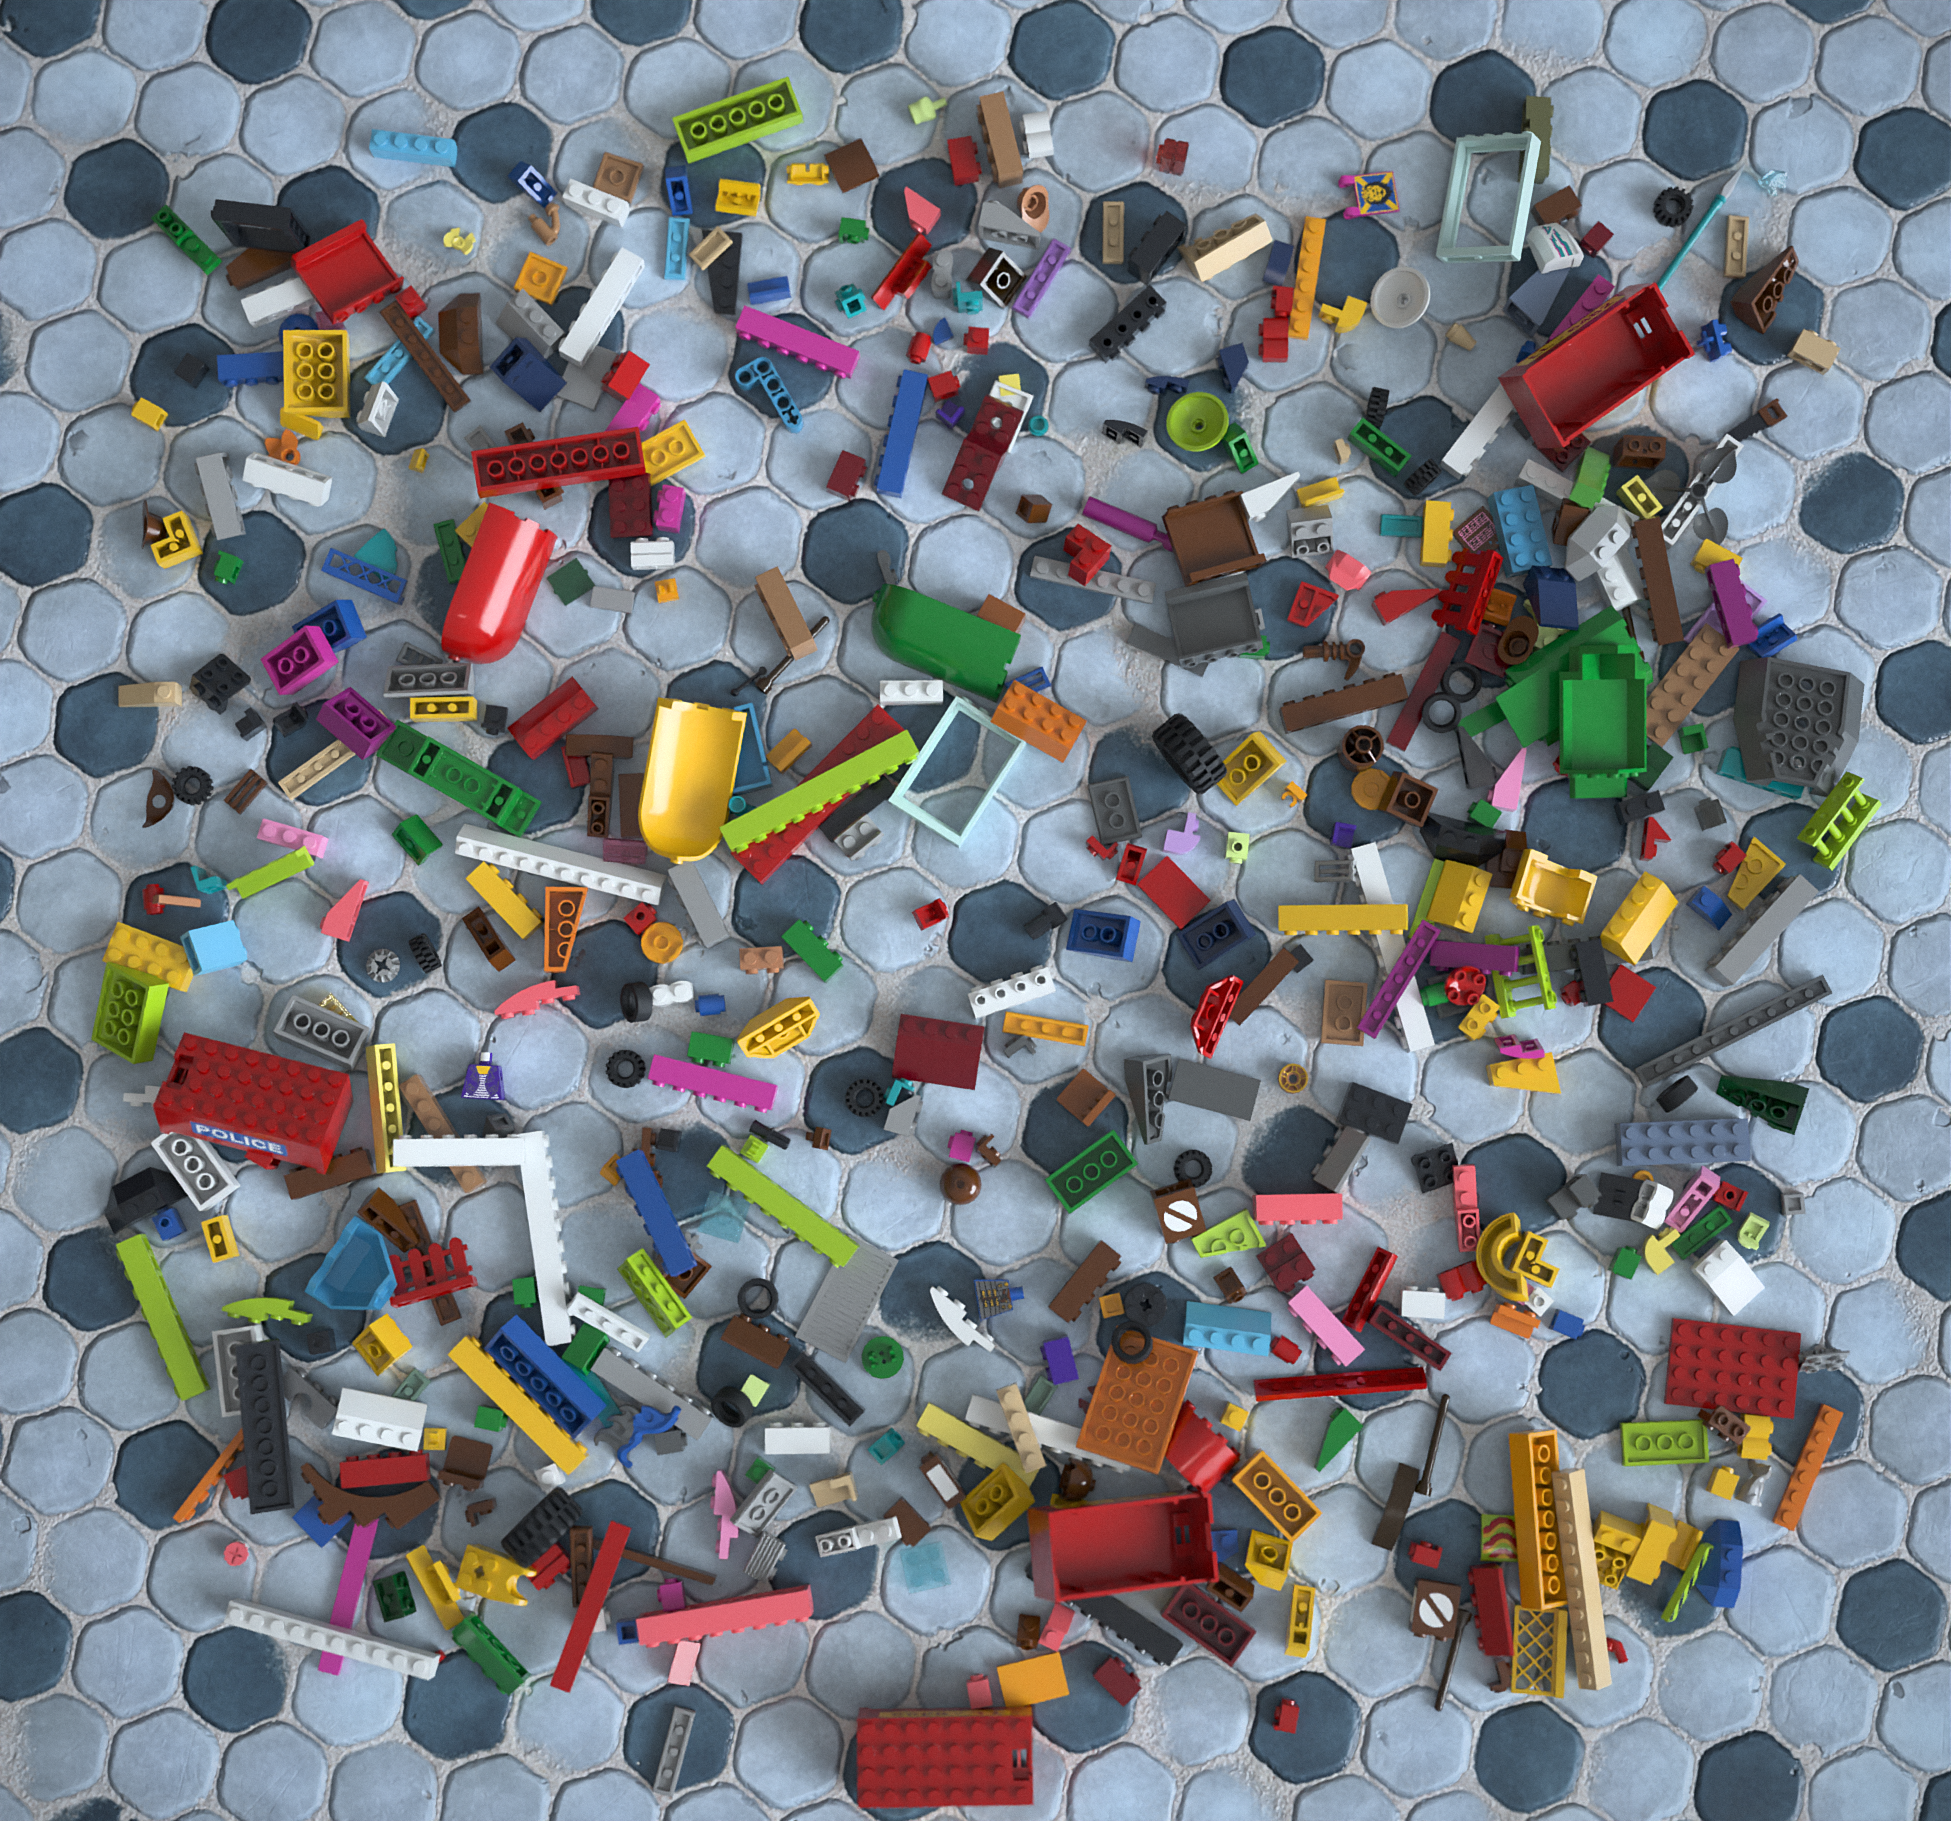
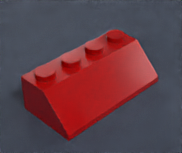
(552, 718)
(1491, 1610)

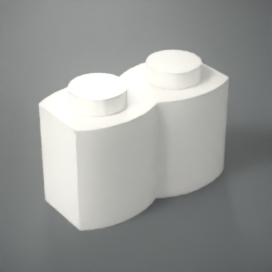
(1037, 134)
(677, 992)
(1652, 1204)

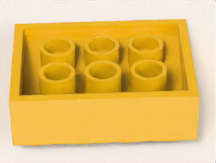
(317, 373)

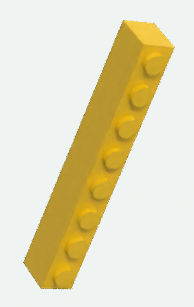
(518, 1404)

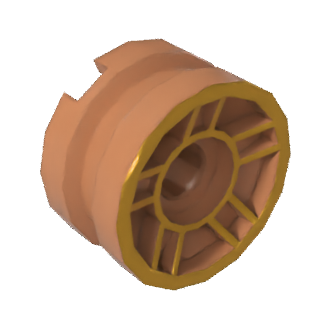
(1301, 1075)

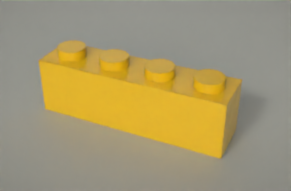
(505, 900)

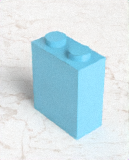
(214, 948)

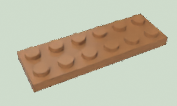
(1686, 683)

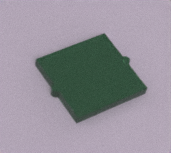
(570, 582)

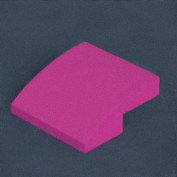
(1513, 1047)

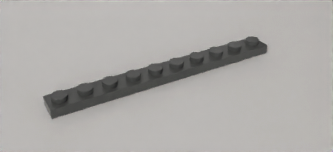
(1732, 1031)

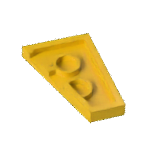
(1754, 874)

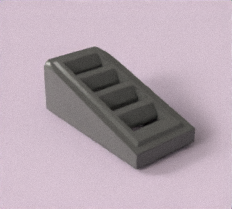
(406, 646)

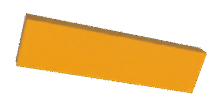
(1045, 1028)

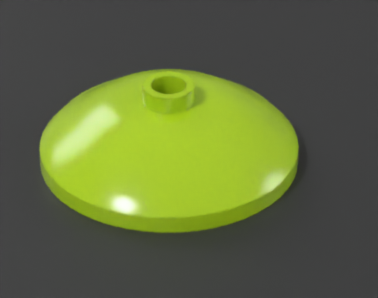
(1193, 411)

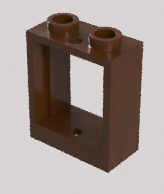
(1646, 450)

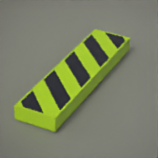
(1687, 1582)

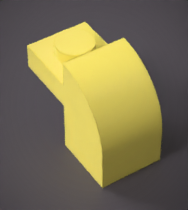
(1654, 1251)

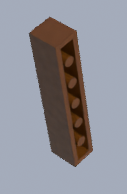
(1658, 580)
(1343, 703)

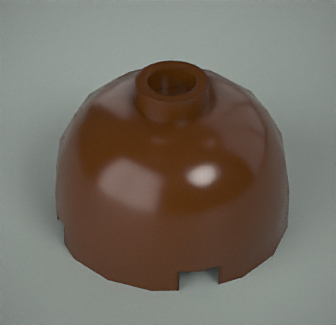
(960, 1184)
(1076, 1481)

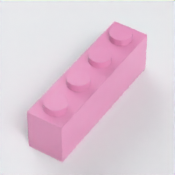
(1325, 1325)

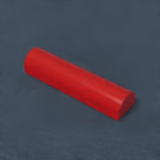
(1369, 1289)

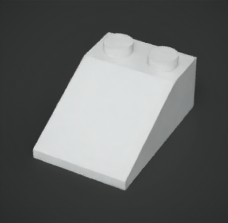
(378, 409)
(1727, 1276)

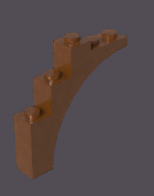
(338, 1503)

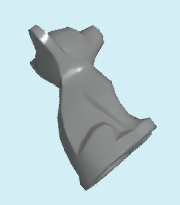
(1753, 1488)

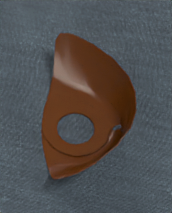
(162, 787)

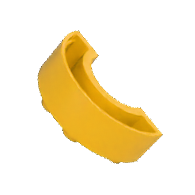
(1490, 1256)

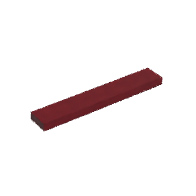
(1423, 688)

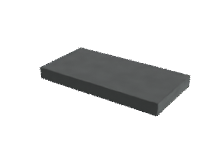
(1214, 1089)

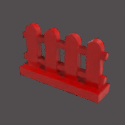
(1478, 594)
(441, 1275)

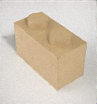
(1814, 351)

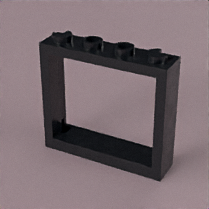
(232, 214)

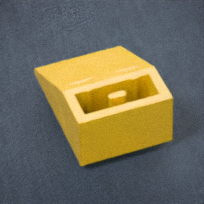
(1614, 1547)

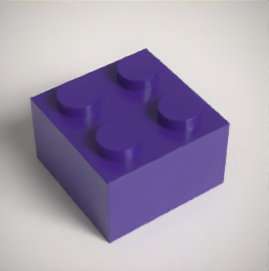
(1060, 1360)

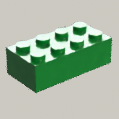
(1091, 1171)

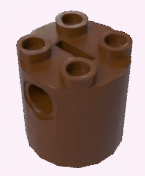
(1360, 748)

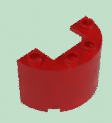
(1199, 1451)

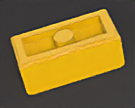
(301, 424)

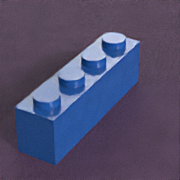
(251, 368)

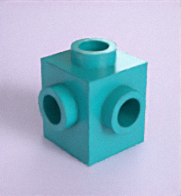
(850, 300)

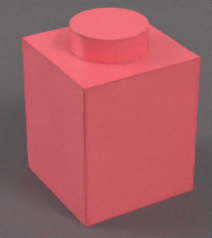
(979, 1691)

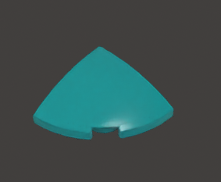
(380, 553)

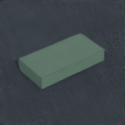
(1039, 1395)

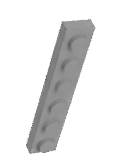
(1102, 582)

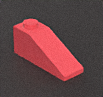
(343, 916)

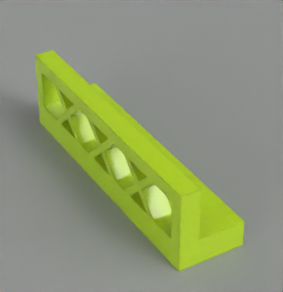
(272, 872)

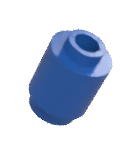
(710, 1004)

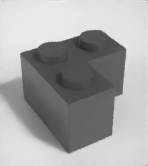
(1574, 1194)

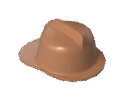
(1034, 206)

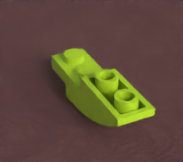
(259, 1309)

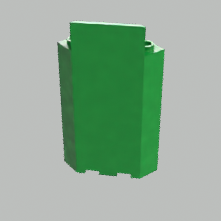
(1533, 685)

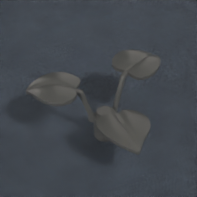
(1719, 466)

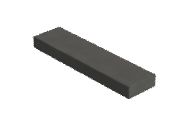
(1160, 647)

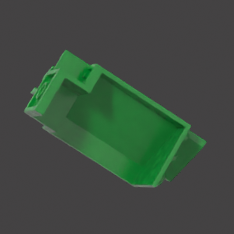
(1602, 720)

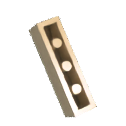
(1021, 1427)

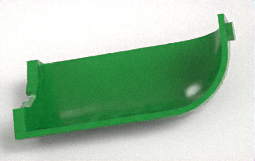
(942, 641)

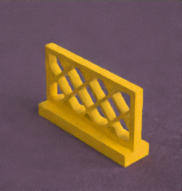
(1558, 1652)

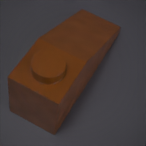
(488, 939)
(387, 1218)

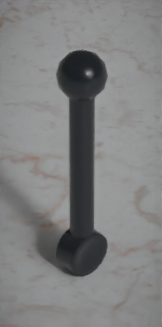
(762, 671)

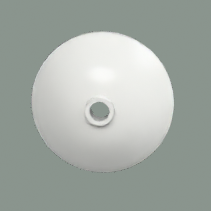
(1391, 293)

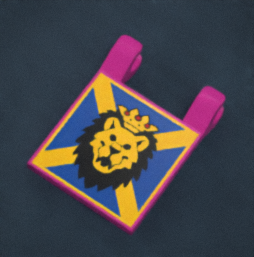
(1373, 193)

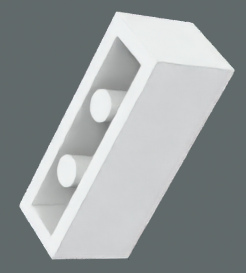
(596, 203)
(911, 692)
(797, 1438)

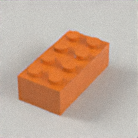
(1038, 721)

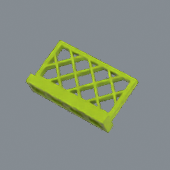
(654, 1292)

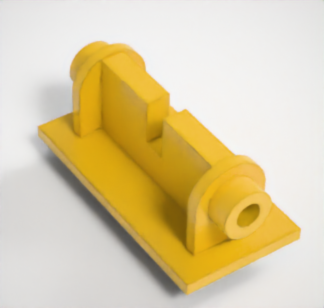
(799, 175)

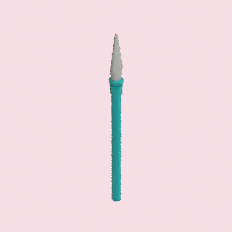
(1716, 204)

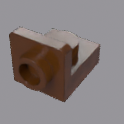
(1230, 1285)
(483, 1507)

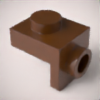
(1028, 1632)
(1503, 1671)

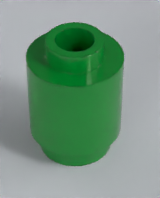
(1433, 994)

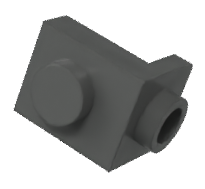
(1014, 1046)

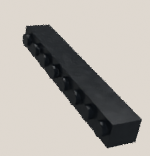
(1128, 1625)

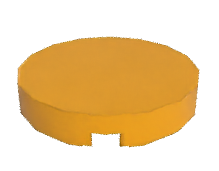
(1369, 788)
(662, 942)

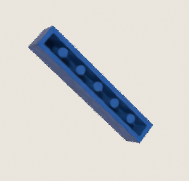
(902, 433)
(656, 1213)

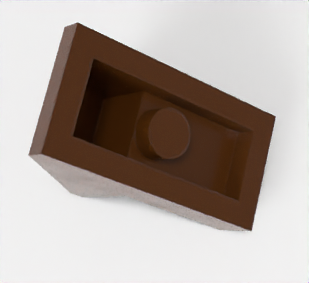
(1512, 850)

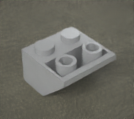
(1310, 531)

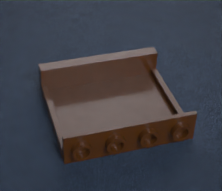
(1211, 538)

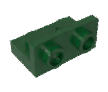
(394, 1596)

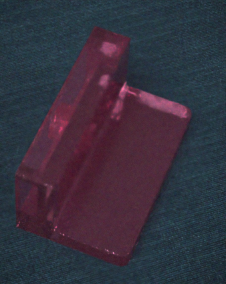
(624, 851)

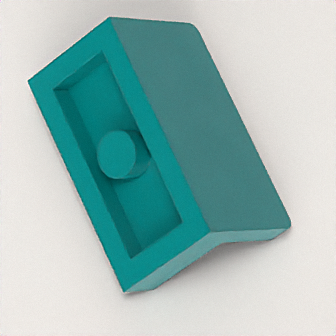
(206, 884)

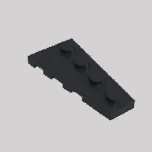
(725, 275)

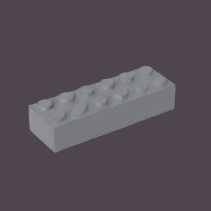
(1761, 930)

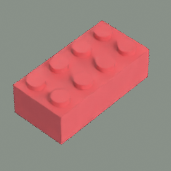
(1297, 1207)

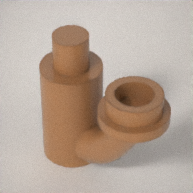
(540, 227)

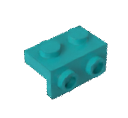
(968, 301)

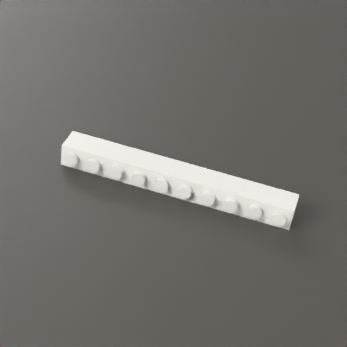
(560, 864)
(1375, 890)
(545, 1239)
(332, 1638)

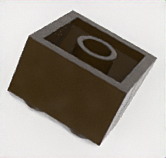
(996, 277)

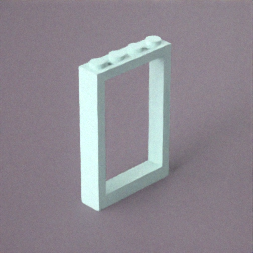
(1455, 194)
(981, 716)

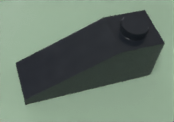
(1475, 765)

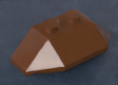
(462, 333)

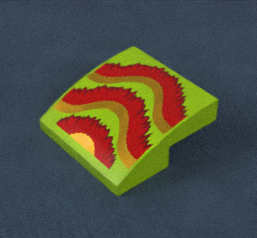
(1498, 1538)

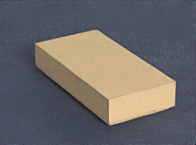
(710, 248)

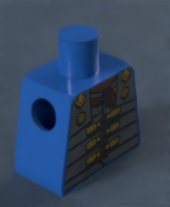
(995, 1296)

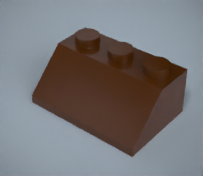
(756, 1340)

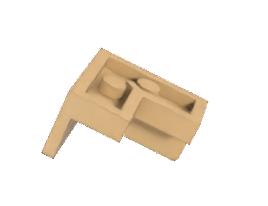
(834, 1489)

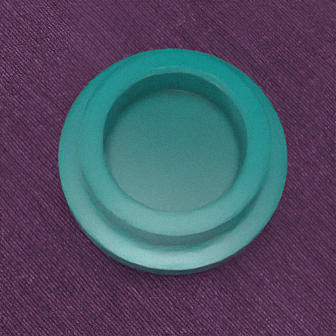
(1038, 425)

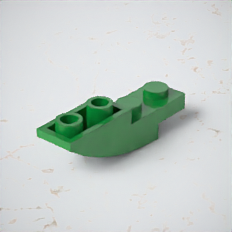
(186, 240)

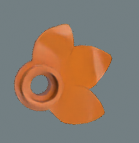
(283, 447)

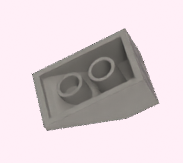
(1003, 226)

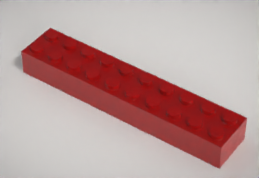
(768, 855)

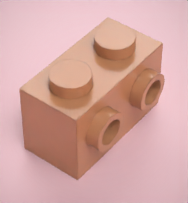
(761, 958)

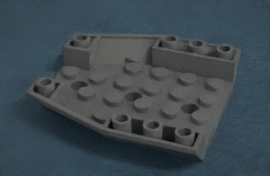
(1766, 727)

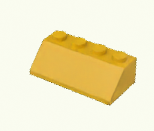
(1638, 919)

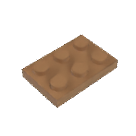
(1342, 1011)

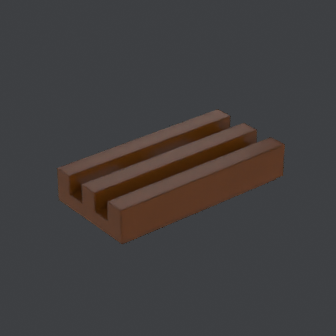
(239, 786)

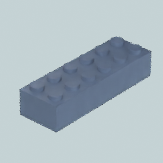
(1682, 1142)

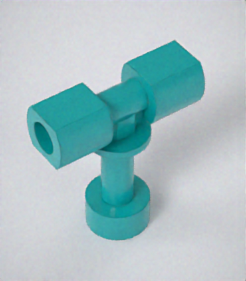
(739, 806)

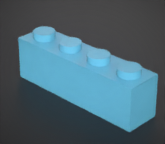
(413, 148)

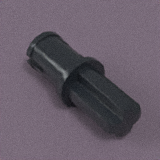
(770, 1135)

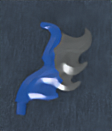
(632, 1425)

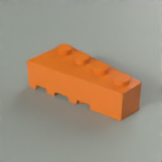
(562, 920)

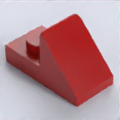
(1652, 833)
(1131, 864)

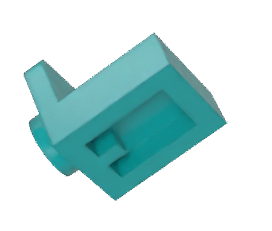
(886, 1446)

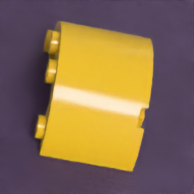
(1551, 889)

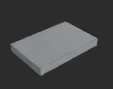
(585, 383)
(763, 1503)

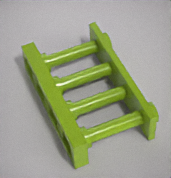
(1848, 829)
(1504, 985)

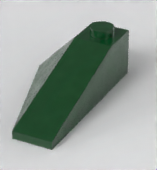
(1772, 1100)

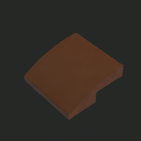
(851, 165)

